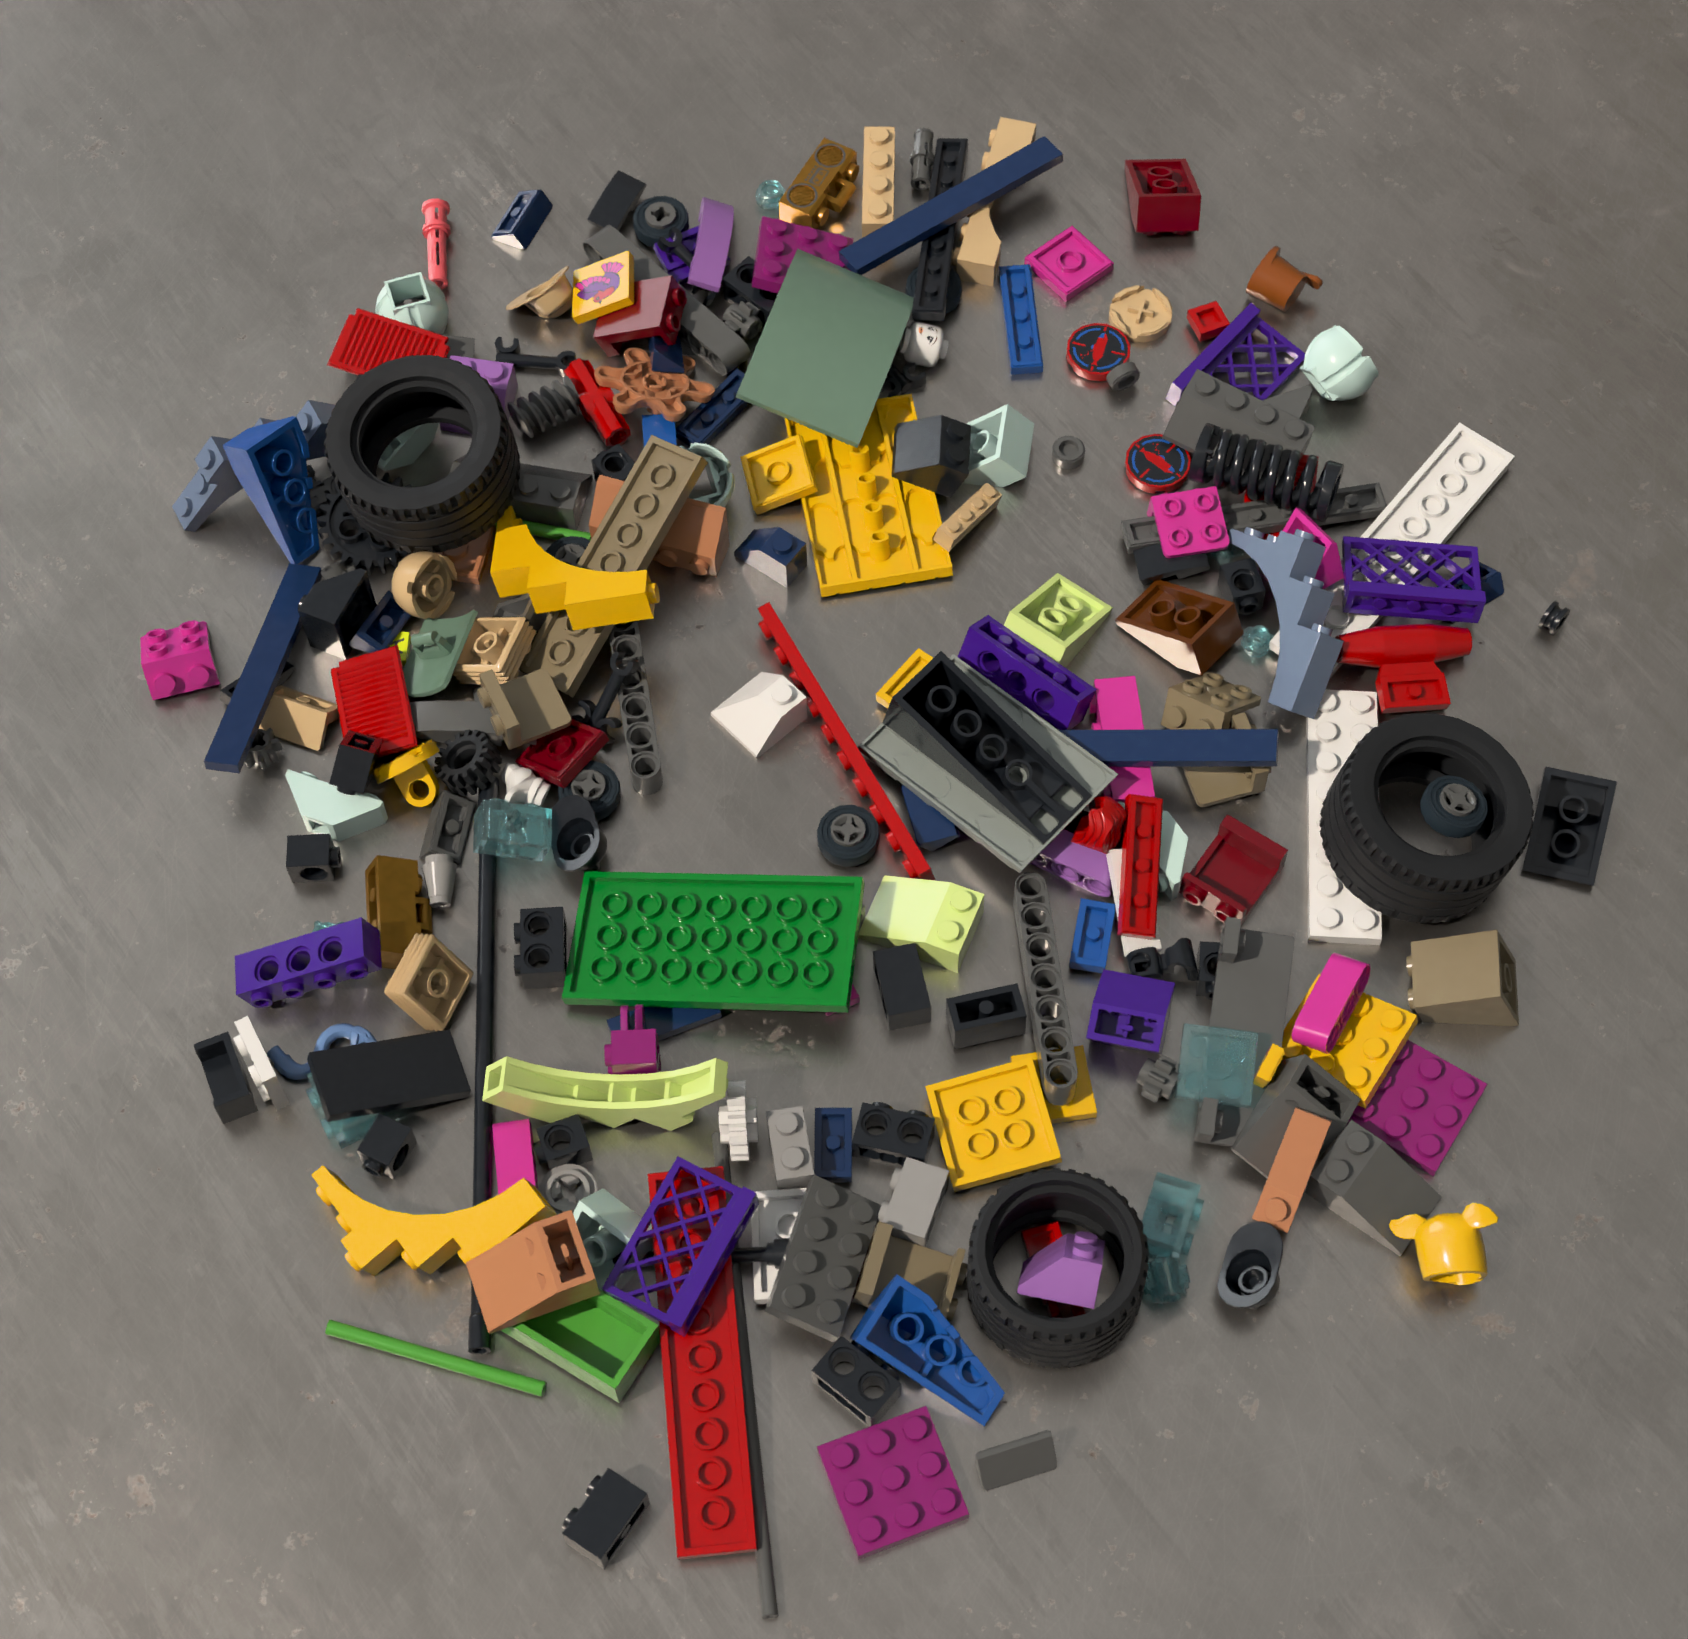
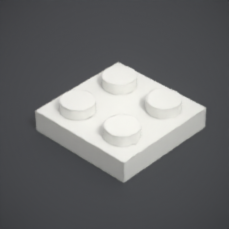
(259, 1064)

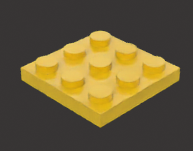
(1365, 1046)
(993, 1124)

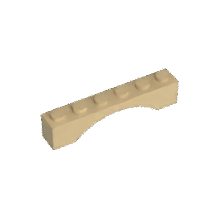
(981, 248)

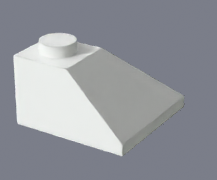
(762, 712)

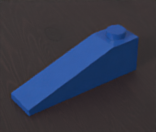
(275, 476)
(921, 1343)

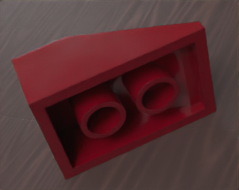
(1162, 196)

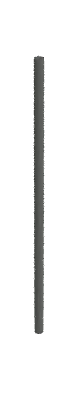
(763, 1552)

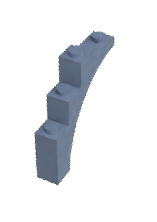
(216, 479)
(1302, 605)

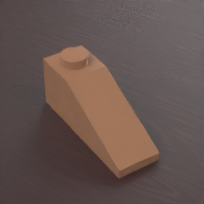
(1291, 1169)

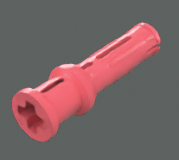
(437, 221)

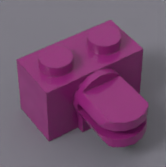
(633, 1050)

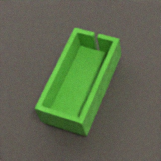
(594, 1341)

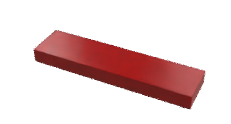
(1140, 867)

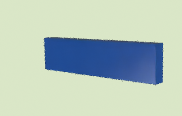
(1020, 319)

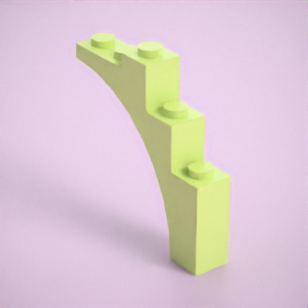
(656, 1098)

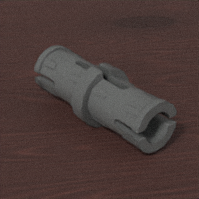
(922, 159)

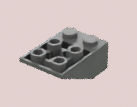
(1294, 1084)

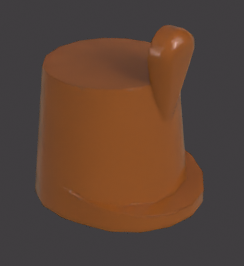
(1278, 281)

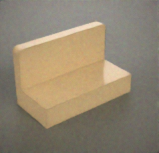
(299, 717)

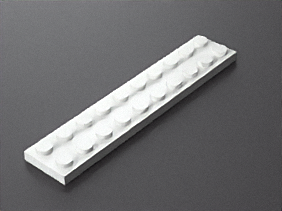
(1424, 511)

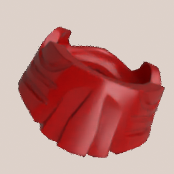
(1102, 826)

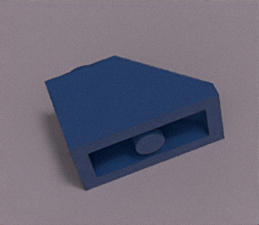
(774, 554)

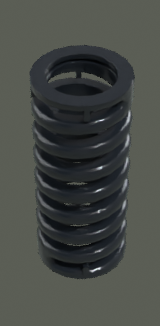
(1322, 495)

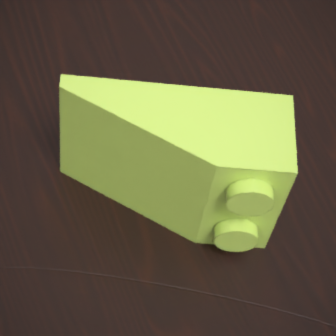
(1058, 618)
(924, 912)

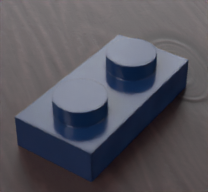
(833, 1144)

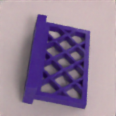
(1232, 341)
(1412, 599)
(713, 1252)

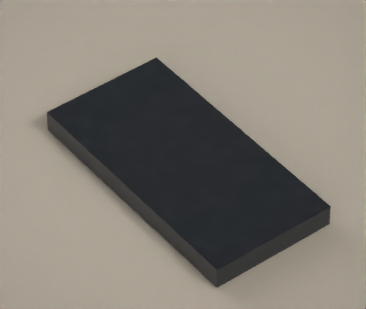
(388, 1075)

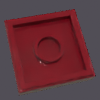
(563, 753)

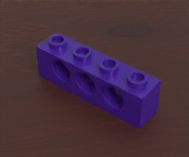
(1026, 673)
(308, 963)

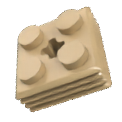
(494, 645)
(429, 982)

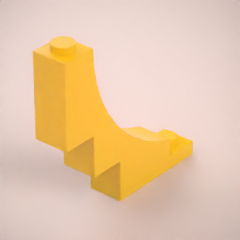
(586, 594)

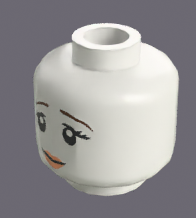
(923, 344)

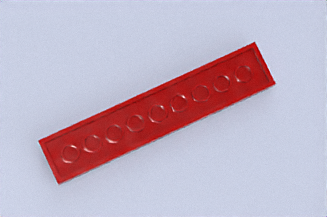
(704, 1394)

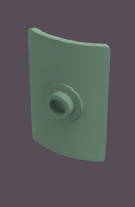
(436, 653)

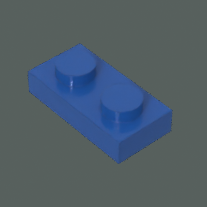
(1092, 935)

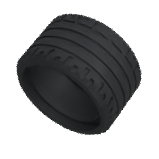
(1072, 1199)

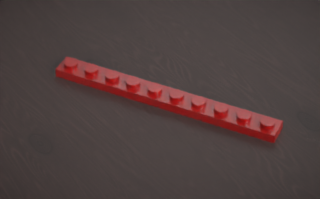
(849, 756)

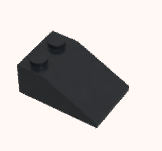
(1569, 825)

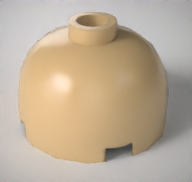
(424, 584)

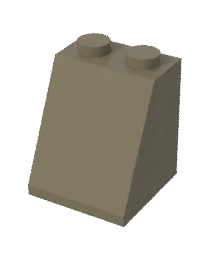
(1464, 980)

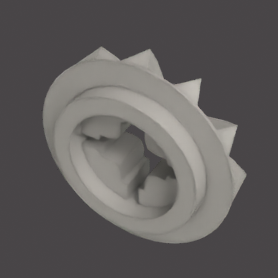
(572, 1177)

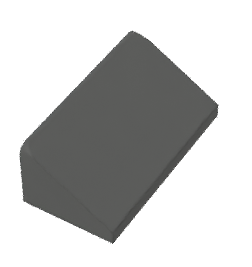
(448, 826)
(1016, 1460)

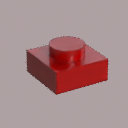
(1207, 320)

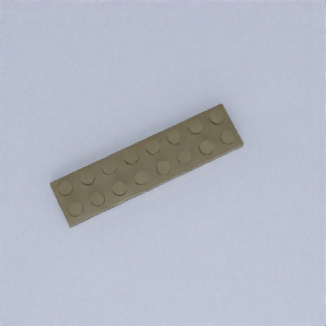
(622, 543)

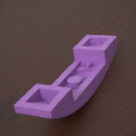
(711, 244)

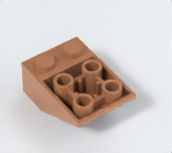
(533, 1273)

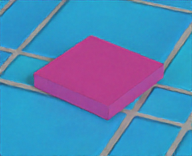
(1069, 263)

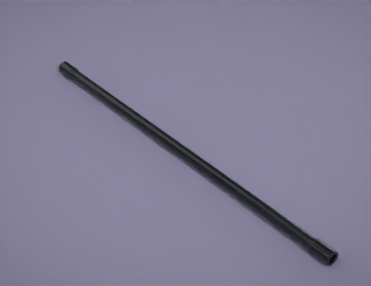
(478, 1337)

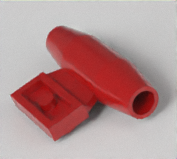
(1406, 662)

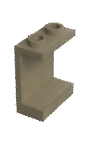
(921, 1266)

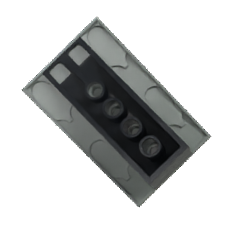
(985, 760)

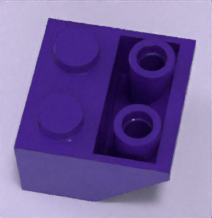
(1131, 1011)

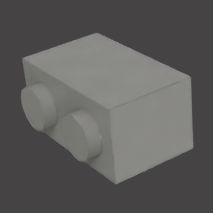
(790, 1147)
(915, 1200)

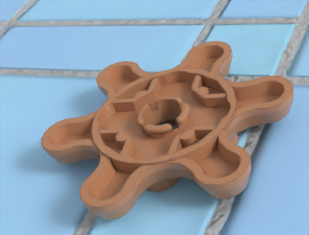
(656, 391)

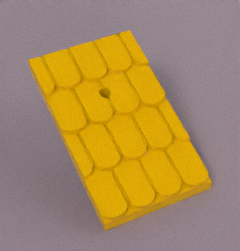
(863, 521)

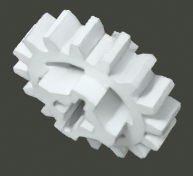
(738, 1121)

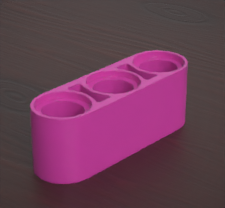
(1331, 1003)
(514, 1153)

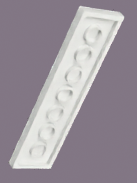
(1331, 737)

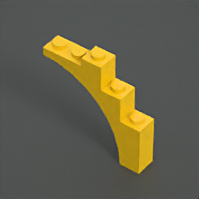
(427, 1240)

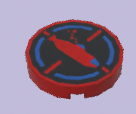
(1097, 350)
(1156, 464)

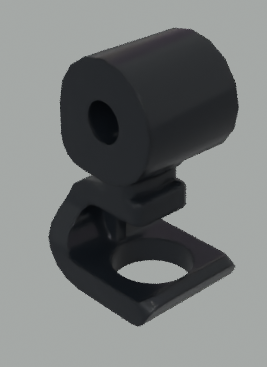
(1152, 964)

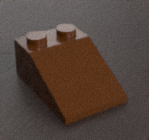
(1182, 625)

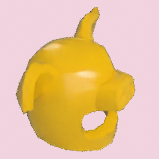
(1449, 1243)

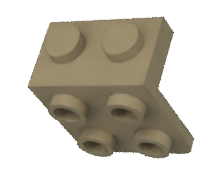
(1206, 703)
(523, 707)
(1224, 784)

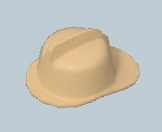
(548, 298)

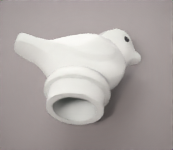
(523, 785)

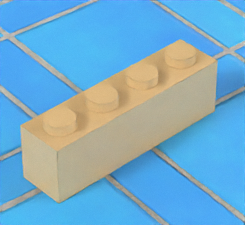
(878, 178)

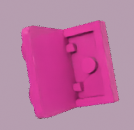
(1189, 522)
(178, 659)

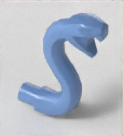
(290, 1069)

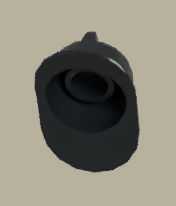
(576, 835)
(1251, 1266)

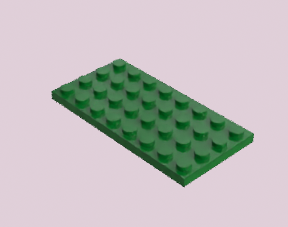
(715, 941)

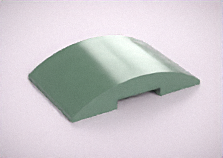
(826, 348)

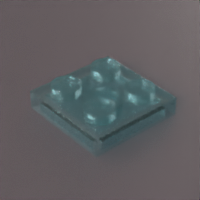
(1216, 1065)

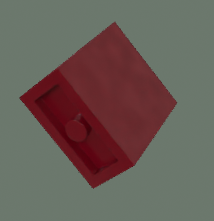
(654, 313)
(1234, 871)

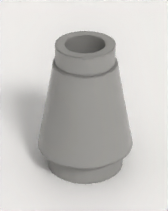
(439, 879)

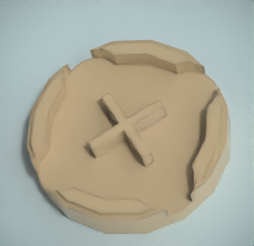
(1141, 313)

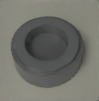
(1123, 376)
(1068, 452)

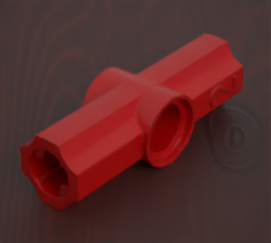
(597, 404)

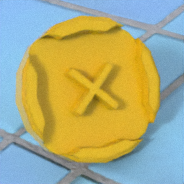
(411, 767)

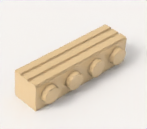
(967, 517)

